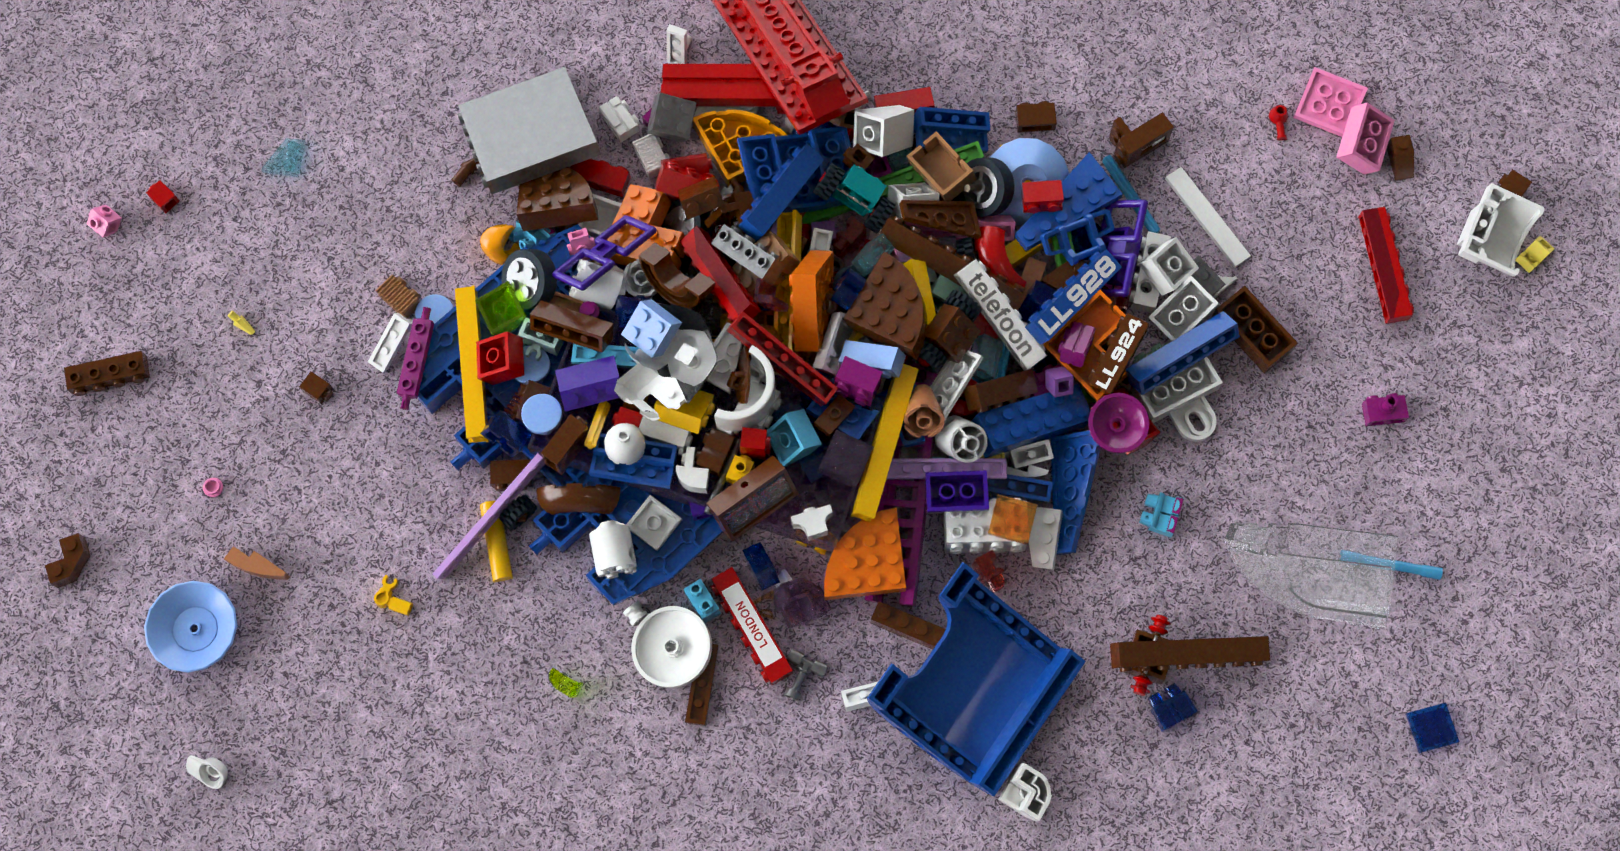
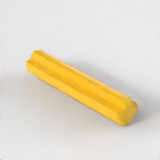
(597, 425)

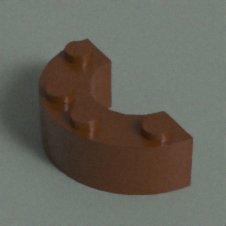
(671, 282)

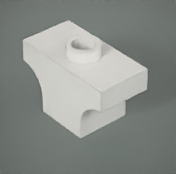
(813, 521)

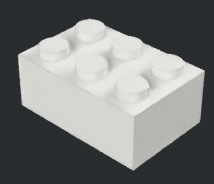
(1184, 309)

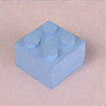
(651, 328)

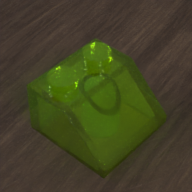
(501, 309)

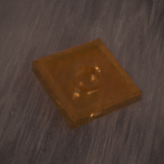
(1012, 519)

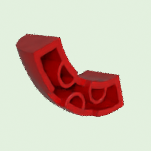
(993, 253)

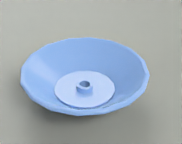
(1030, 161)
(177, 612)

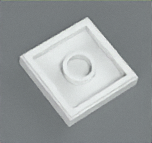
(654, 522)

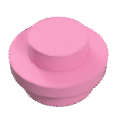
(213, 487)

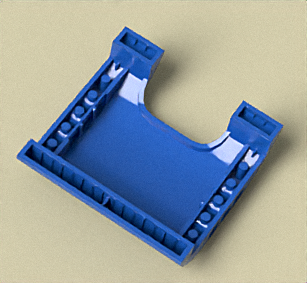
(980, 686)

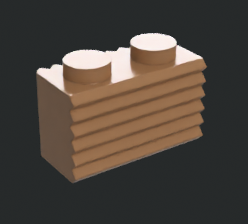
(398, 296)

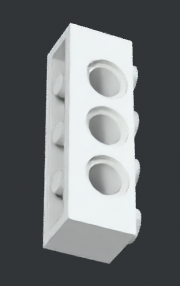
(1146, 301)

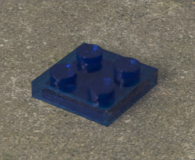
(1432, 727)

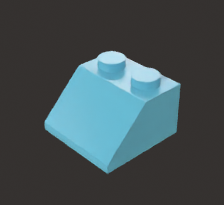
(793, 437)

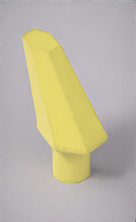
(240, 322)

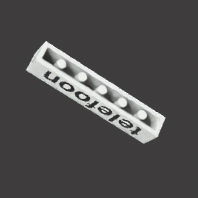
(1000, 314)

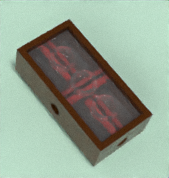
(752, 498)

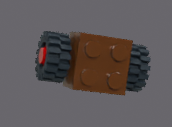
(950, 332)

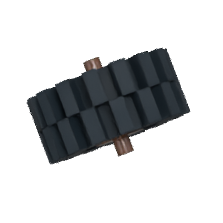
(967, 247)
(517, 512)

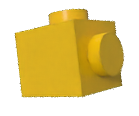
(739, 467)

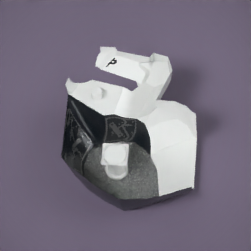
(675, 374)

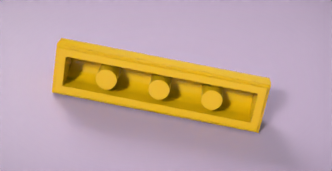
(497, 548)

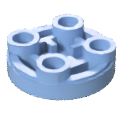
(439, 307)
(534, 369)
(542, 414)

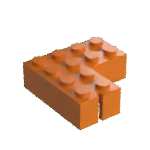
(651, 208)
(1097, 314)

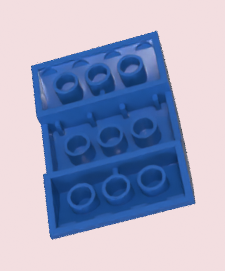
(766, 154)

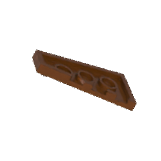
(949, 216)

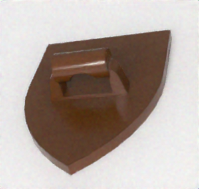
(741, 378)

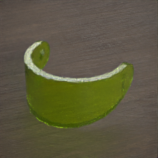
(564, 684)

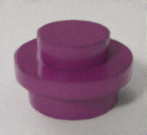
(589, 308)

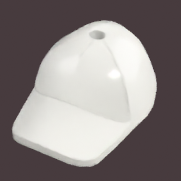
(201, 768)

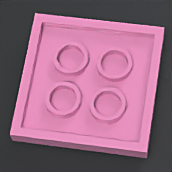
(1329, 101)

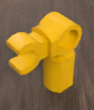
(383, 598)

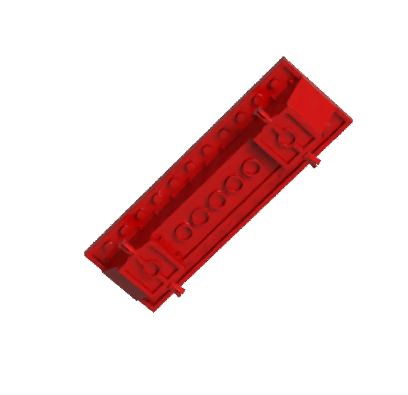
(793, 59)

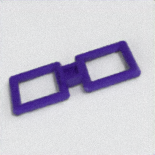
(1120, 244)
(603, 252)

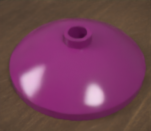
(1127, 413)

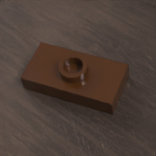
(834, 415)

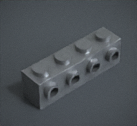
(748, 254)

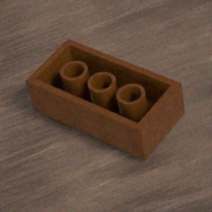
(1259, 331)

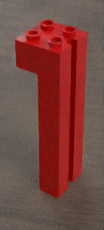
(718, 85)

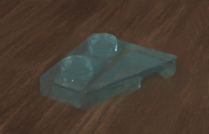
(286, 159)

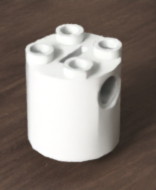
(604, 290)
(962, 439)
(613, 549)

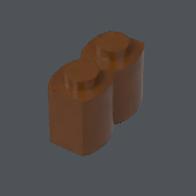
(715, 451)

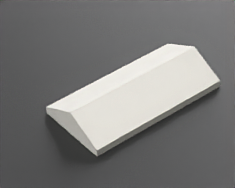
(953, 380)

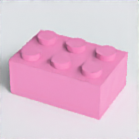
(1365, 138)

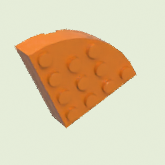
(809, 289)
(867, 560)

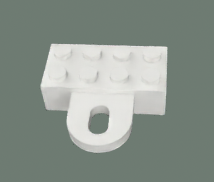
(1185, 396)

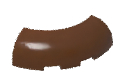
(578, 498)

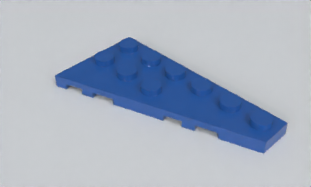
(1084, 192)
(1072, 481)

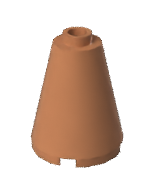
(923, 413)

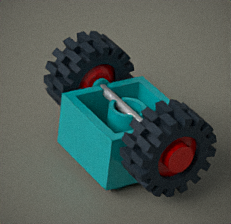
(858, 192)

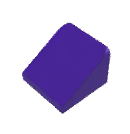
(698, 512)

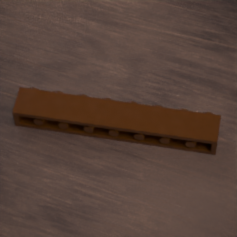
(942, 258)
(1189, 652)

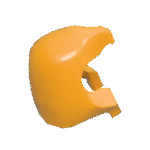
(494, 240)

